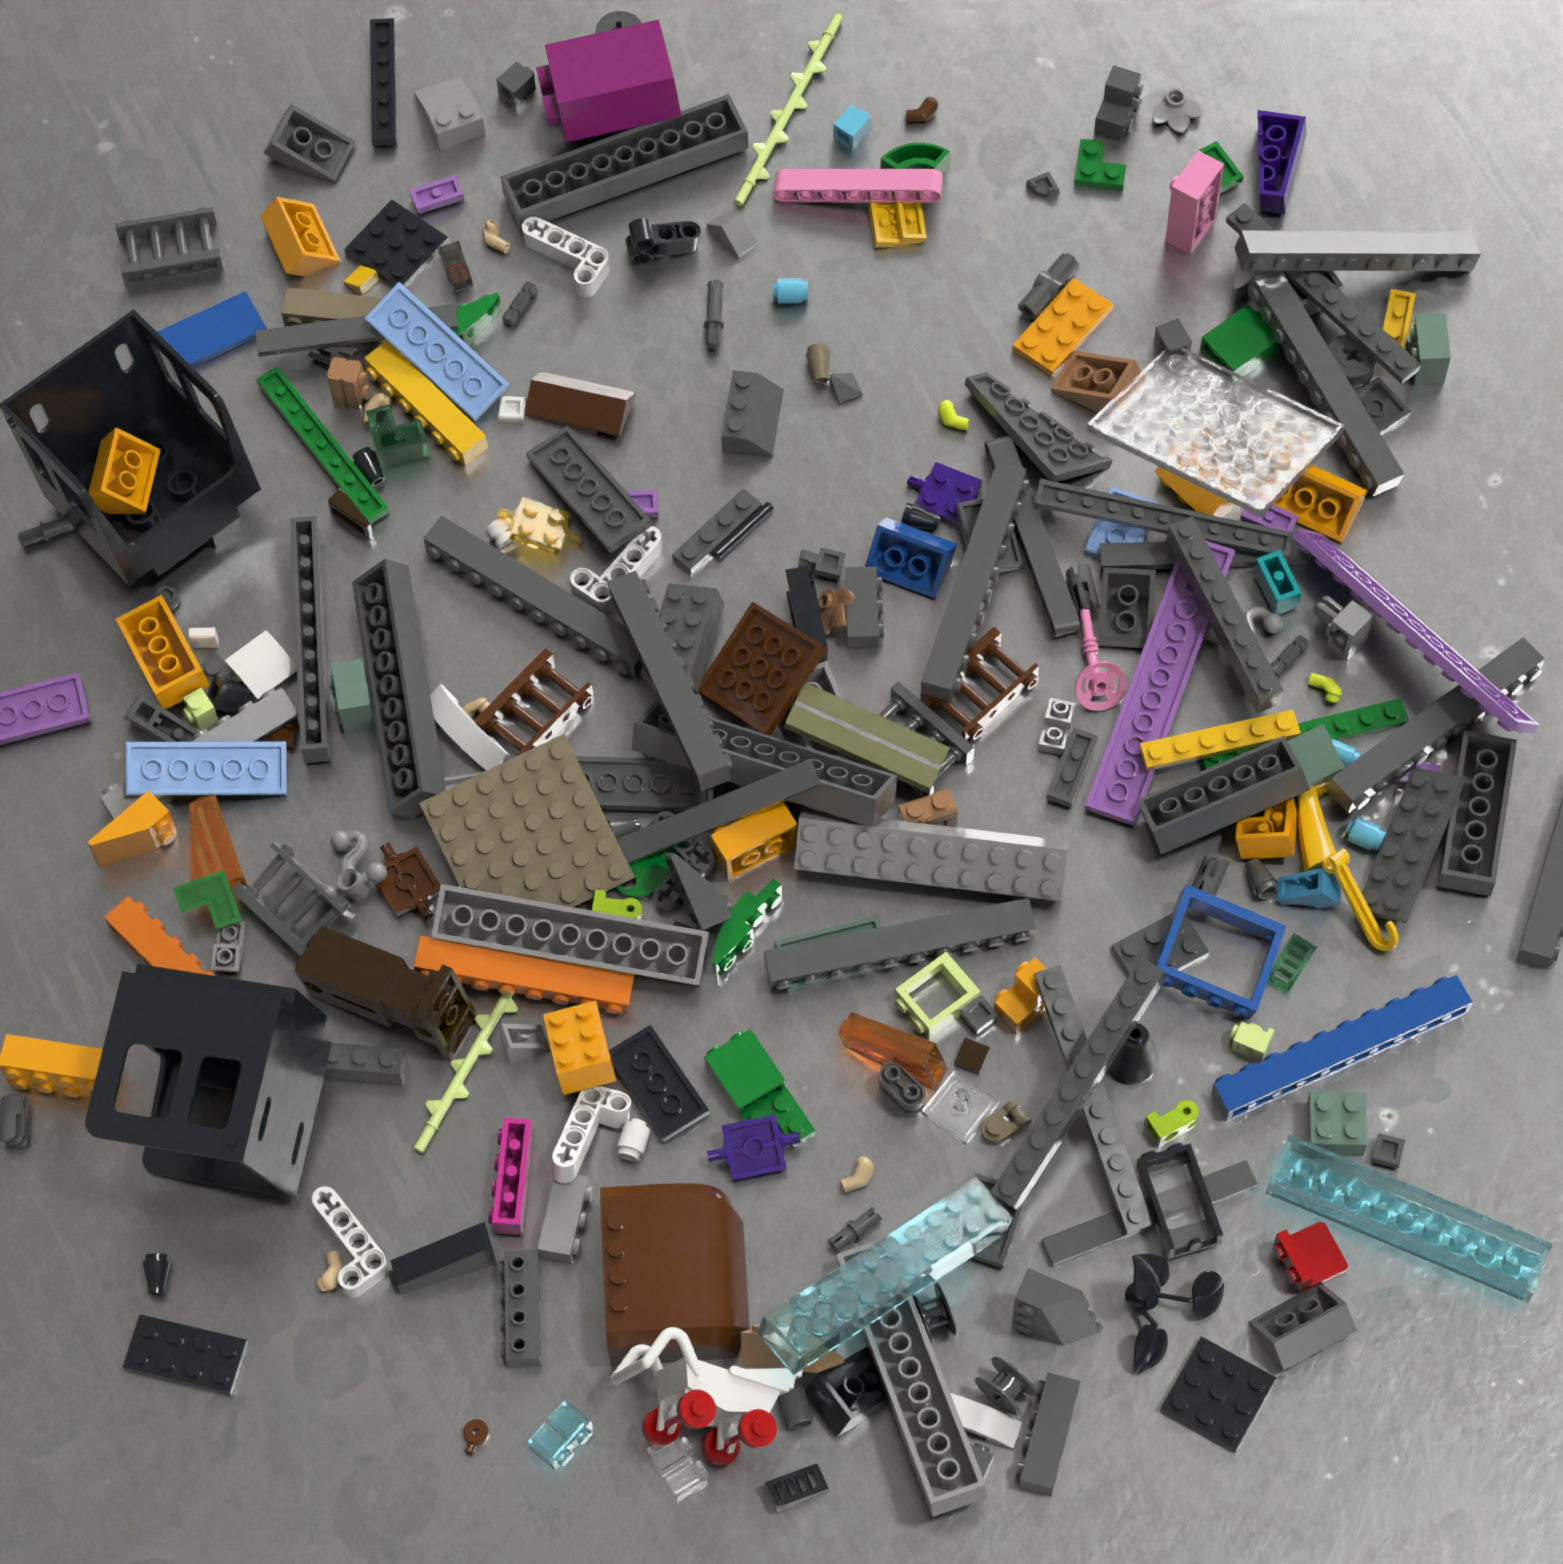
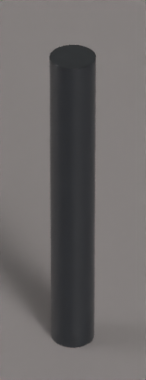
(746, 527)

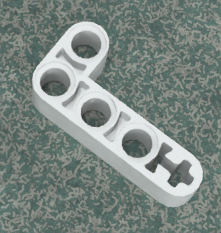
(540, 237)
(598, 586)
(591, 1108)
(347, 1236)

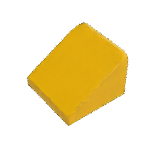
(362, 280)

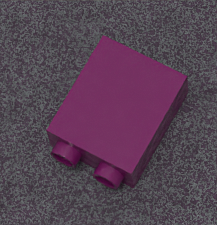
(609, 81)

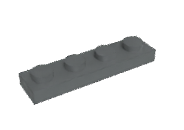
(716, 530)

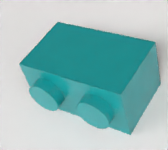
(1277, 582)

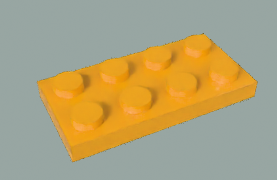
(1062, 327)

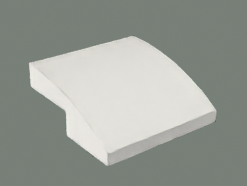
(261, 664)

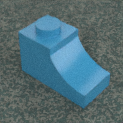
(1309, 888)

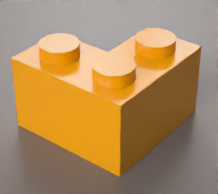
(1269, 835)
(1022, 1001)

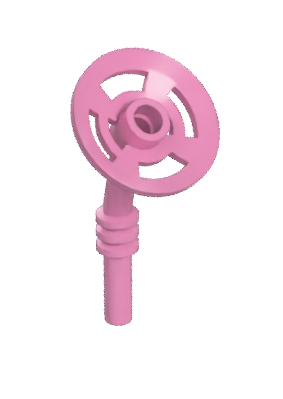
(1092, 672)

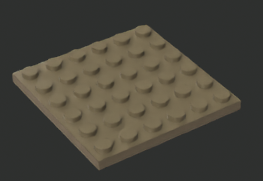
(529, 830)

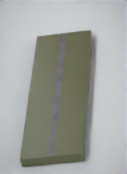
(866, 737)

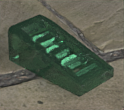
(1300, 943)

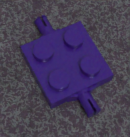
(944, 489)
(753, 1147)

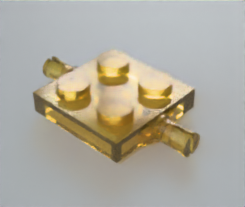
(539, 526)

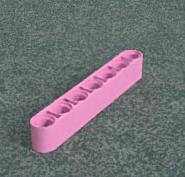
(857, 185)

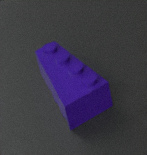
(1279, 150)

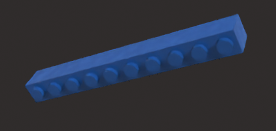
(1341, 1047)

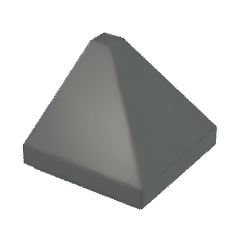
(845, 386)

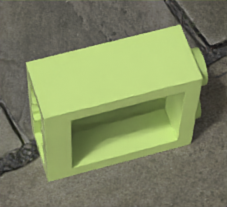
(955, 976)

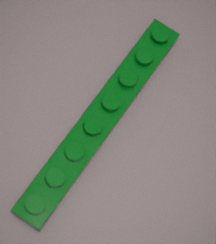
(322, 444)
(1343, 725)

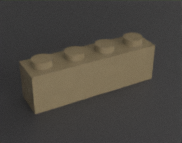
(313, 306)

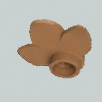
(832, 607)

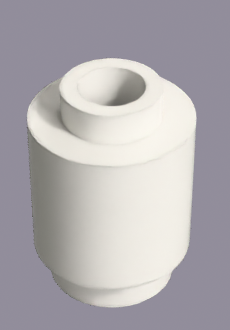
(633, 1140)

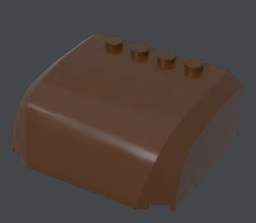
(673, 1263)

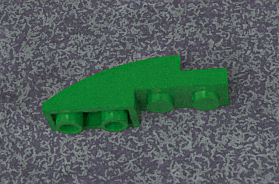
(477, 316)
(736, 932)

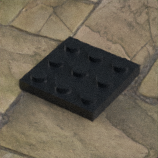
(396, 245)
(1218, 1394)

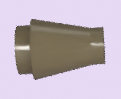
(819, 359)

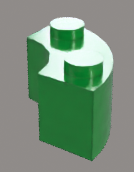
(917, 156)

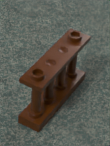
(986, 646)
(525, 685)

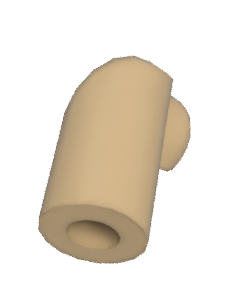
(492, 238)
(861, 1176)

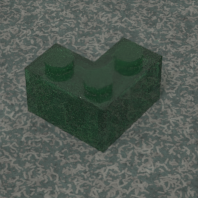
(393, 442)

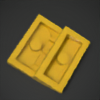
(896, 223)

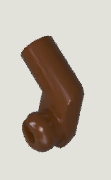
(924, 112)

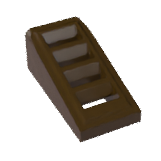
(345, 510)

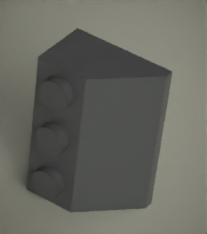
(751, 414)
(1303, 1325)

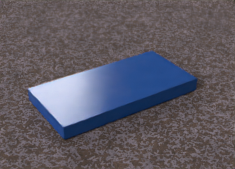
(215, 330)

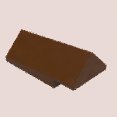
(578, 404)

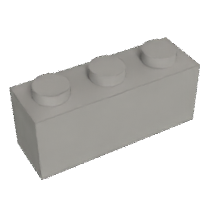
(565, 1219)

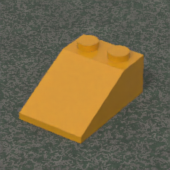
(135, 832)

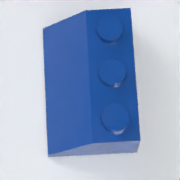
(910, 557)

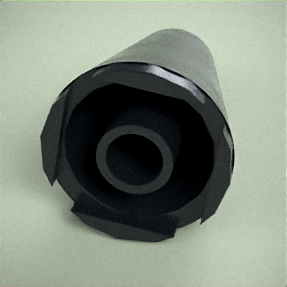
(1136, 1059)

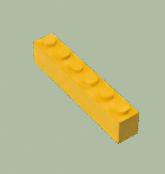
(425, 402)

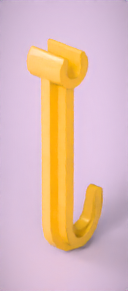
(1336, 864)

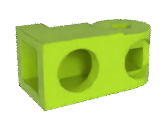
(627, 908)
(1172, 1123)

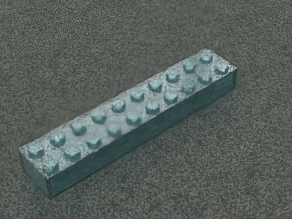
(1409, 1218)
(884, 1276)

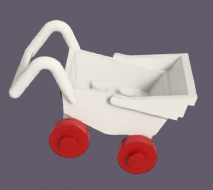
(707, 1396)

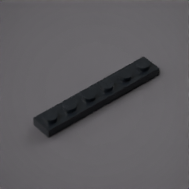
(383, 82)

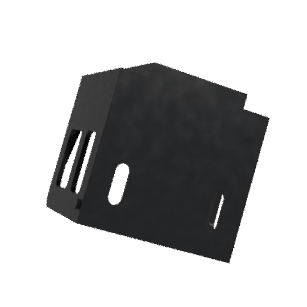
(199, 467)
(223, 1036)

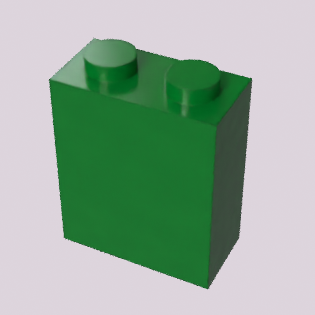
(1240, 342)
(744, 1071)

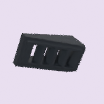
(782, 1481)

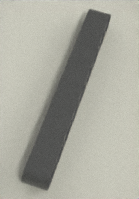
(1037, 549)

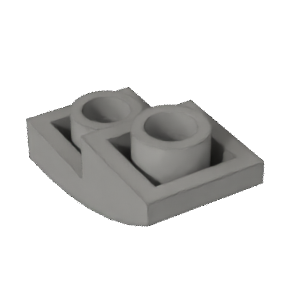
(1056, 726)
(229, 947)

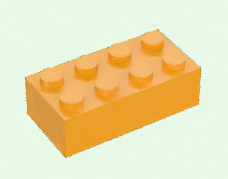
(162, 652)
(49, 1065)

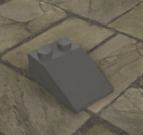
(309, 145)
(1126, 607)
(700, 898)

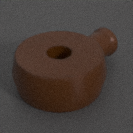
(472, 1439)

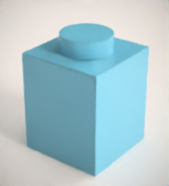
(852, 127)

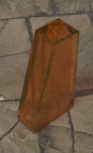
(211, 842)
(888, 1044)

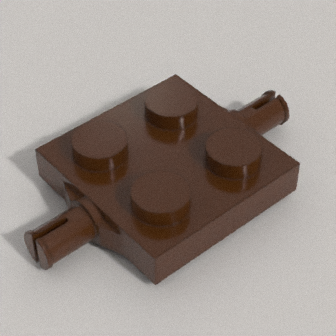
(408, 882)

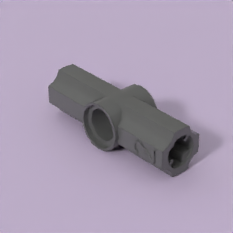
(1048, 286)

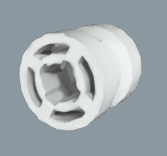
(500, 532)

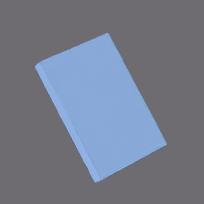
(1112, 532)

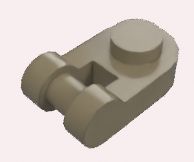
(997, 1130)

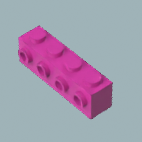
(512, 1176)

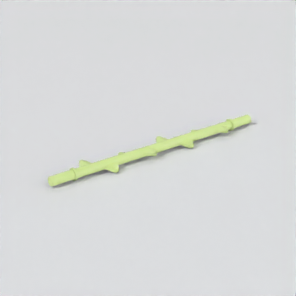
(781, 117)
(462, 1067)

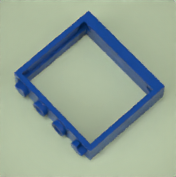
(1232, 915)

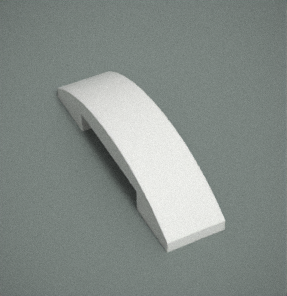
(465, 731)
(987, 1422)

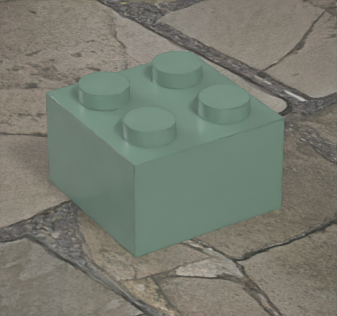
(1430, 347)
(351, 695)
(1337, 1122)

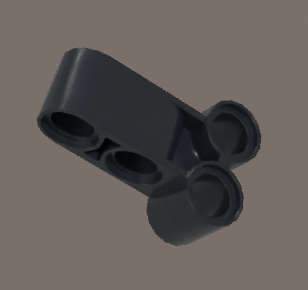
(647, 239)

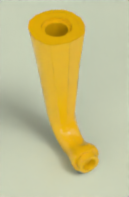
(1313, 831)

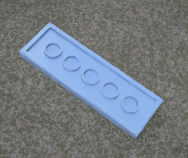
(437, 351)
(205, 768)

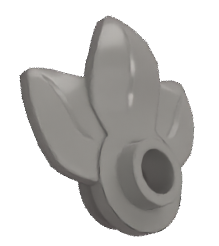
(1176, 114)

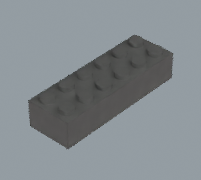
(1223, 794)
(1479, 814)

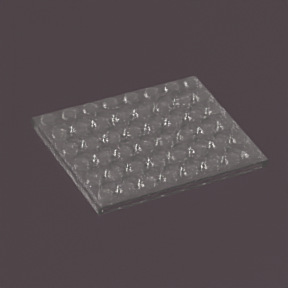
(1216, 429)

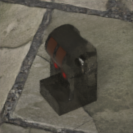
(455, 266)

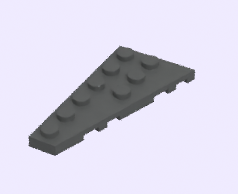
(1037, 434)

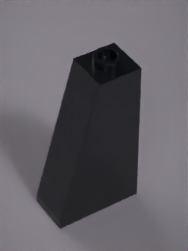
(443, 1260)

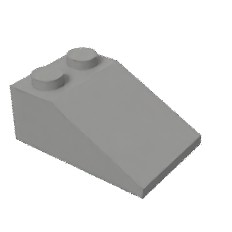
(451, 112)

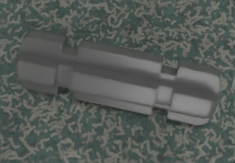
(519, 303)
(1289, 655)

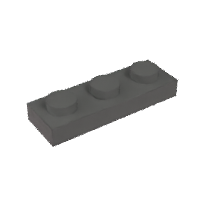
(1072, 767)

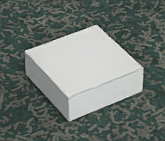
(512, 409)
(203, 637)

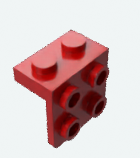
(1309, 1255)

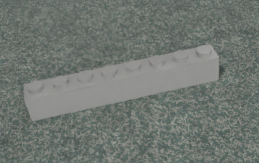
(250, 725)

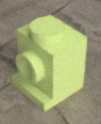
(199, 710)
(1251, 1040)

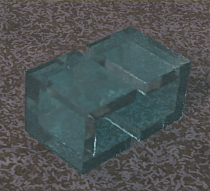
(571, 1425)

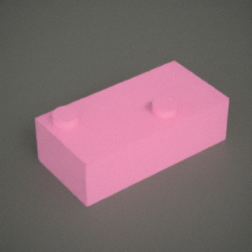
(1194, 202)

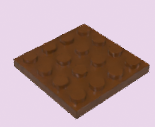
(761, 669)

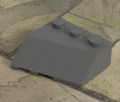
(1053, 1310)

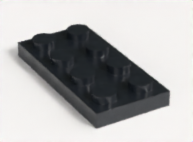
(657, 1083)
(185, 1354)

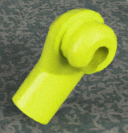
(950, 418)
(1328, 684)

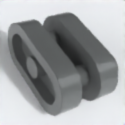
(902, 1089)

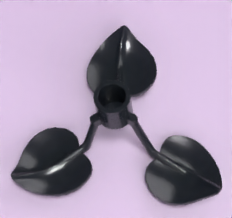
(1149, 1275)

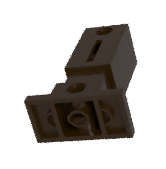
(387, 990)

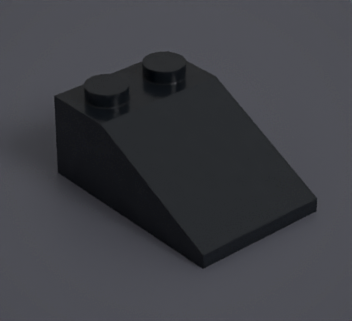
(848, 1391)

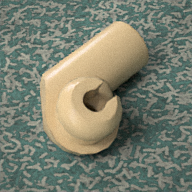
(376, 401)
(477, 705)
(330, 1278)

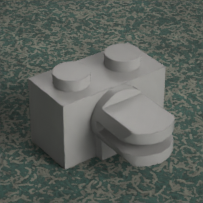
(1346, 626)

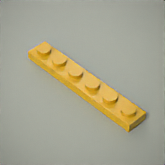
(1218, 740)

